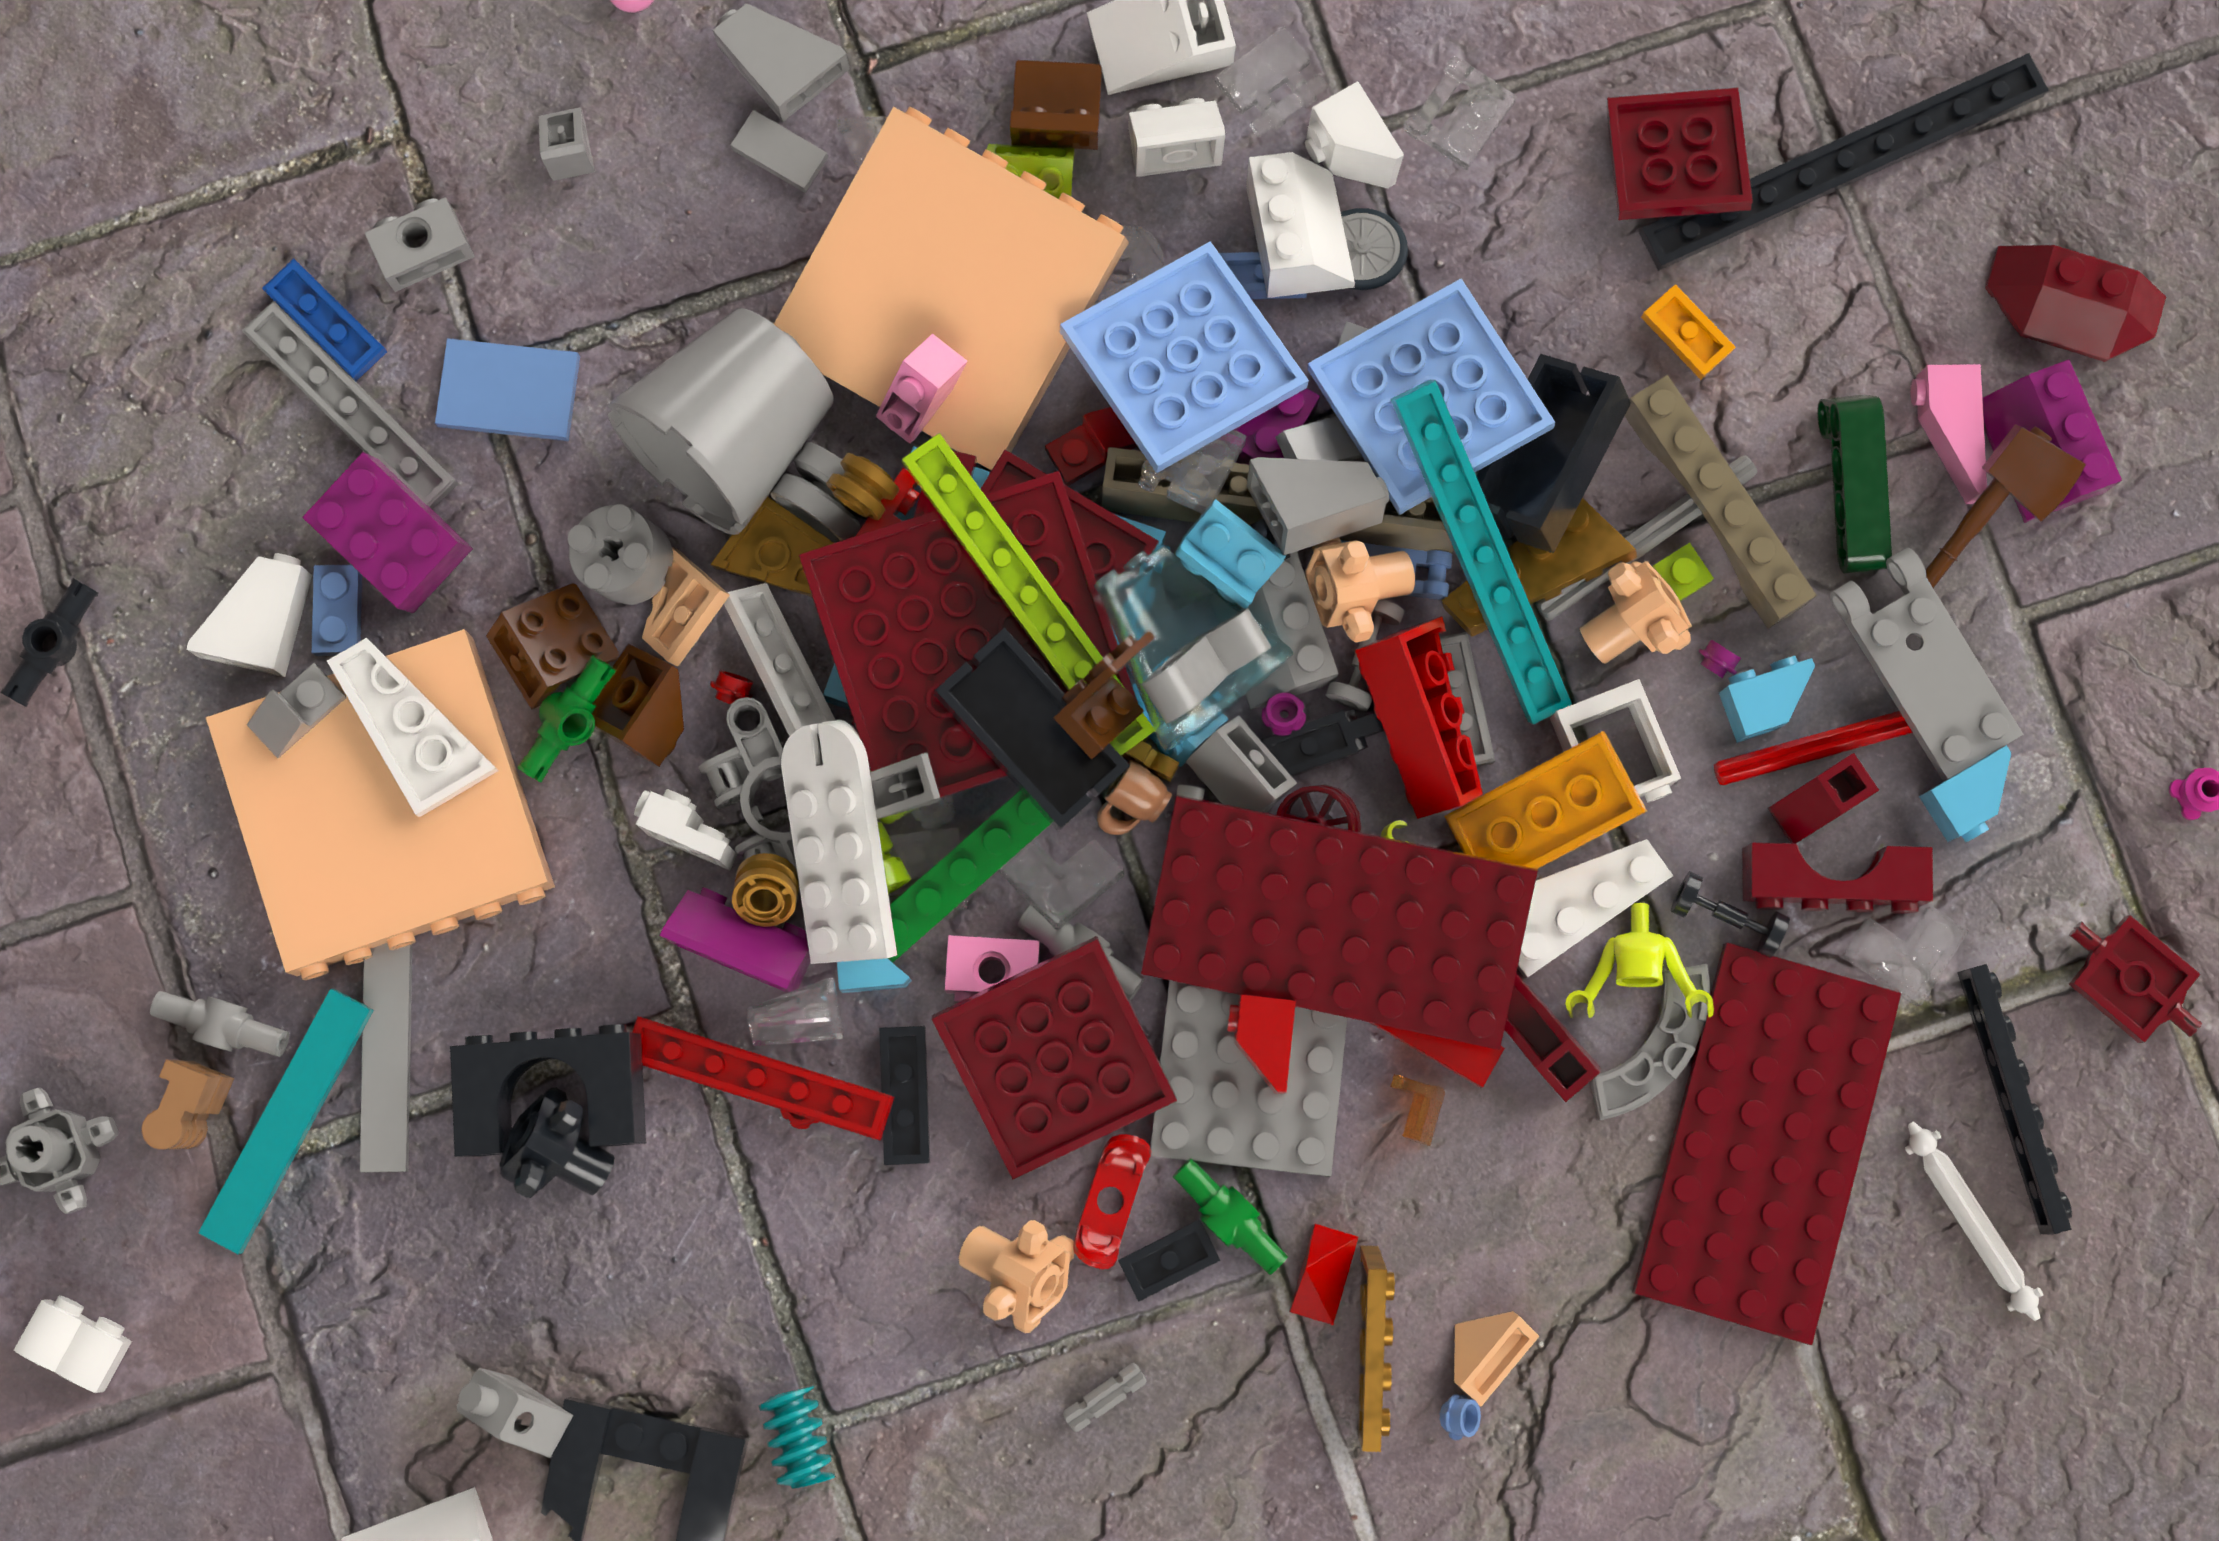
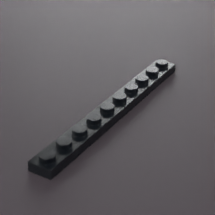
(1852, 158)

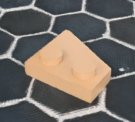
(682, 609)

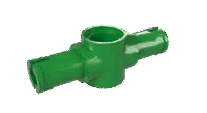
(573, 702)
(1230, 1216)

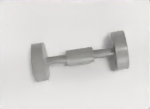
(1350, 695)

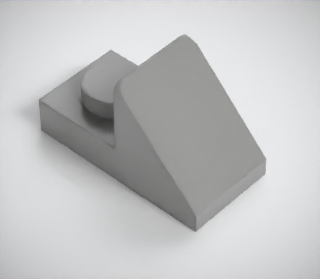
(295, 710)

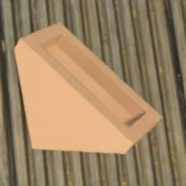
(1488, 1352)

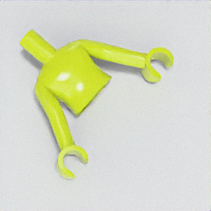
(1639, 964)

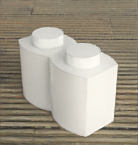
(73, 1344)

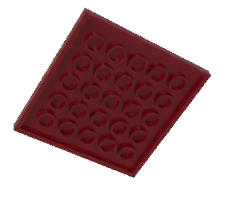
(915, 607)

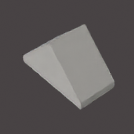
(565, 144)
(904, 786)

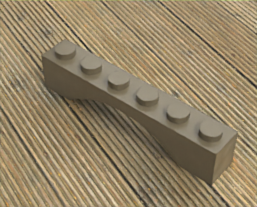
(1756, 554)

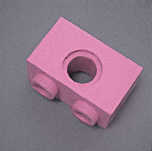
(968, 954)

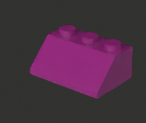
(2058, 407)
(720, 935)

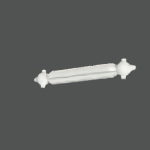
(1974, 1221)

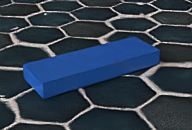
(324, 320)

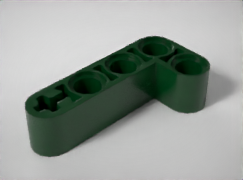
(1859, 480)

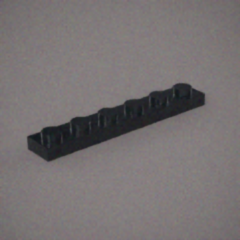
(2019, 1114)

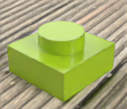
(1684, 571)

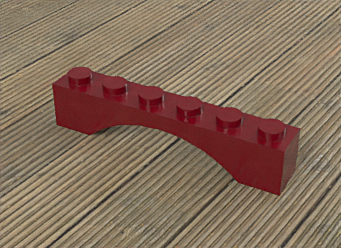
(1548, 1043)

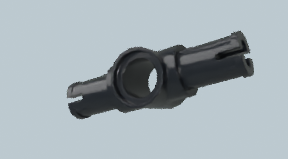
(37, 662)

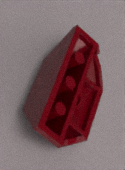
(2074, 300)

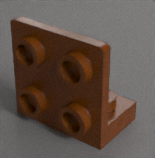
(1056, 104)
(549, 641)
(1101, 706)

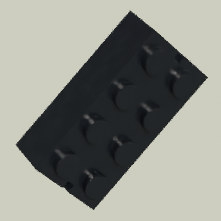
(1543, 481)
(1011, 715)

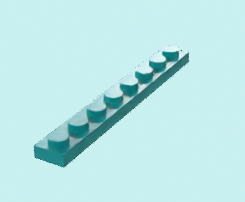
(1481, 550)

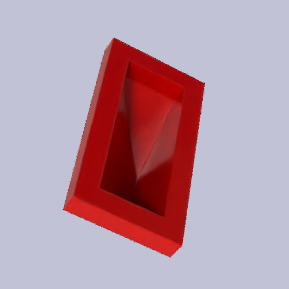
(1323, 1274)

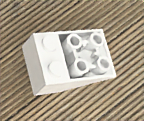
(1159, 40)

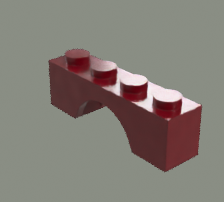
(1780, 874)

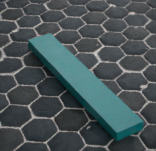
(286, 1121)

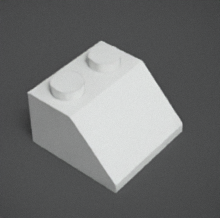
(1176, 137)
(1353, 139)

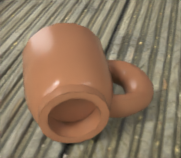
(1135, 793)

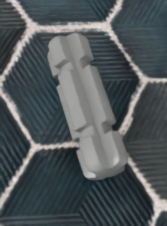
(1104, 1397)

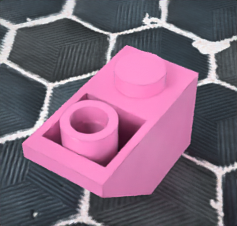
(920, 387)

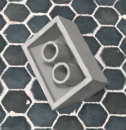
(1290, 613)

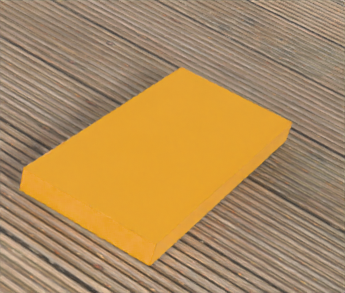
(1550, 807)

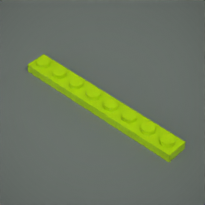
(1010, 571)

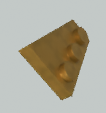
(771, 548)

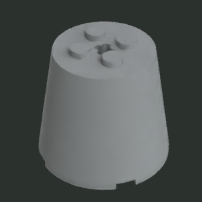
(724, 417)

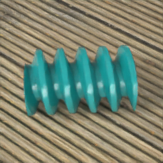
(796, 1438)

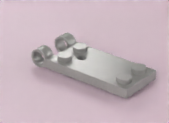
(1941, 683)

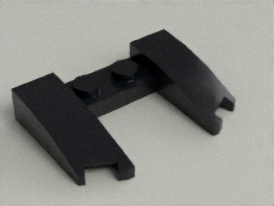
(598, 1430)

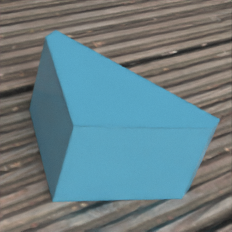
(870, 975)

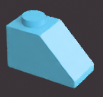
(1969, 797)

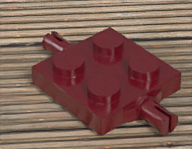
(2134, 979)

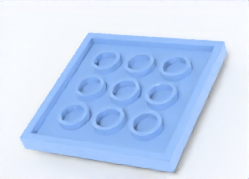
(1440, 341)
(1183, 356)

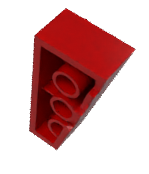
(1421, 717)

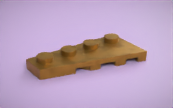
(1581, 554)
(1377, 1375)

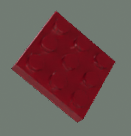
(1678, 154)

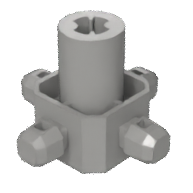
(54, 1150)

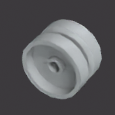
(811, 497)

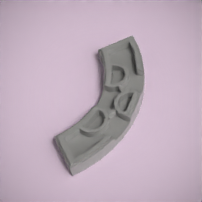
(1660, 1056)

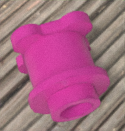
(2190, 792)

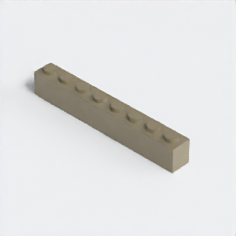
(1414, 529)

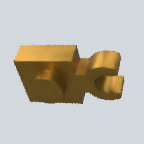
(1154, 761)

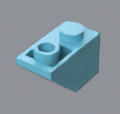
(1767, 700)

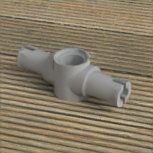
(1071, 936)
(219, 1023)

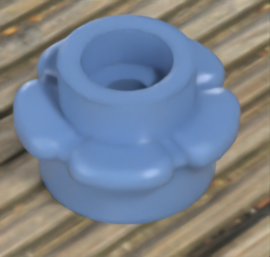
(1460, 1417)

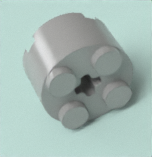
(620, 554)

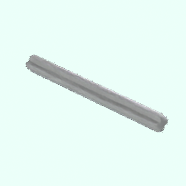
(1643, 540)

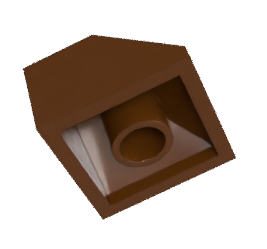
(642, 705)

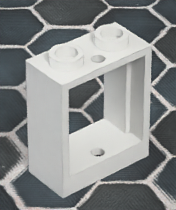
(1634, 697)

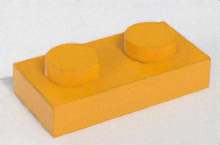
(1688, 332)

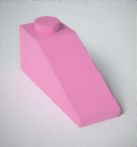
(1952, 418)

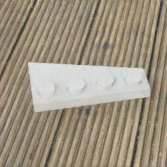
(413, 737)
(1585, 898)

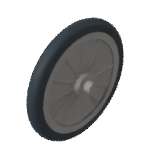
(1374, 246)

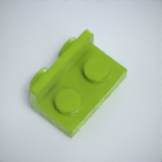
(1047, 163)

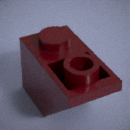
(1823, 799)

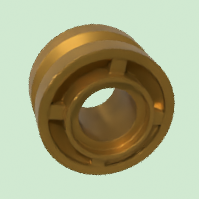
(862, 486)
(763, 906)

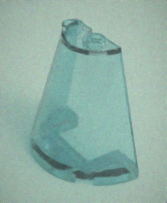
(1177, 608)

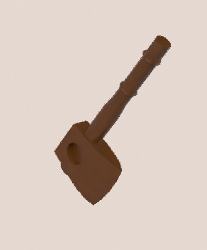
(2026, 469)

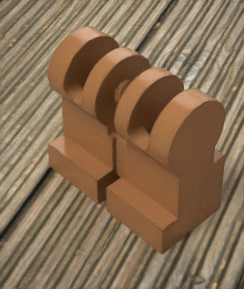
(185, 1106)

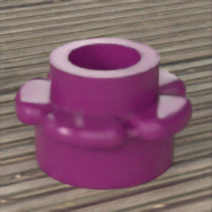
(1719, 659)
(1288, 703)

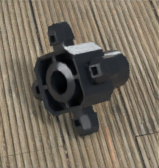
(549, 1145)

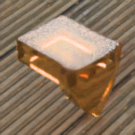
(1423, 1110)

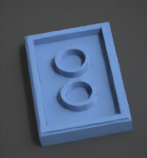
(507, 389)

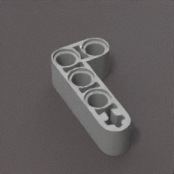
(1203, 664)

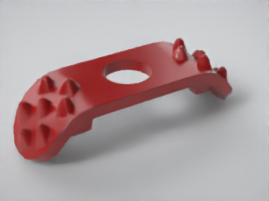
(1120, 1167)

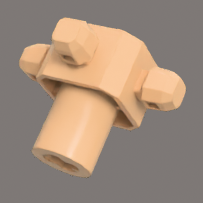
(1350, 583)
(1642, 611)
(1023, 1273)

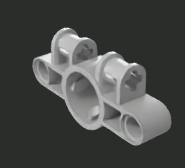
(746, 767)

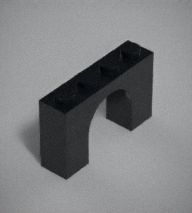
(488, 1072)

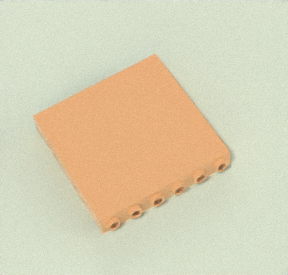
(957, 253)
(342, 847)

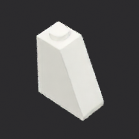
(257, 617)

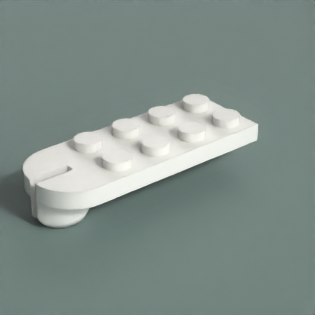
(837, 844)

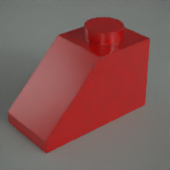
(1264, 1036)

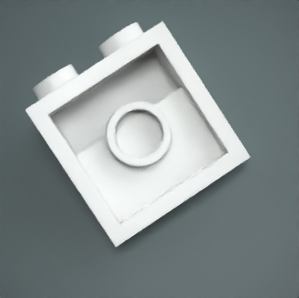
(676, 823)

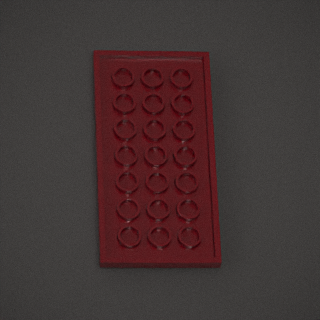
(1339, 921)
(1767, 1144)

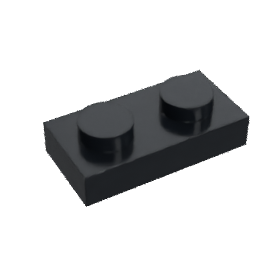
(1169, 1260)

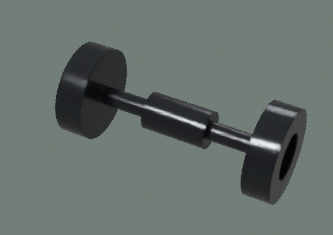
(1771, 933)

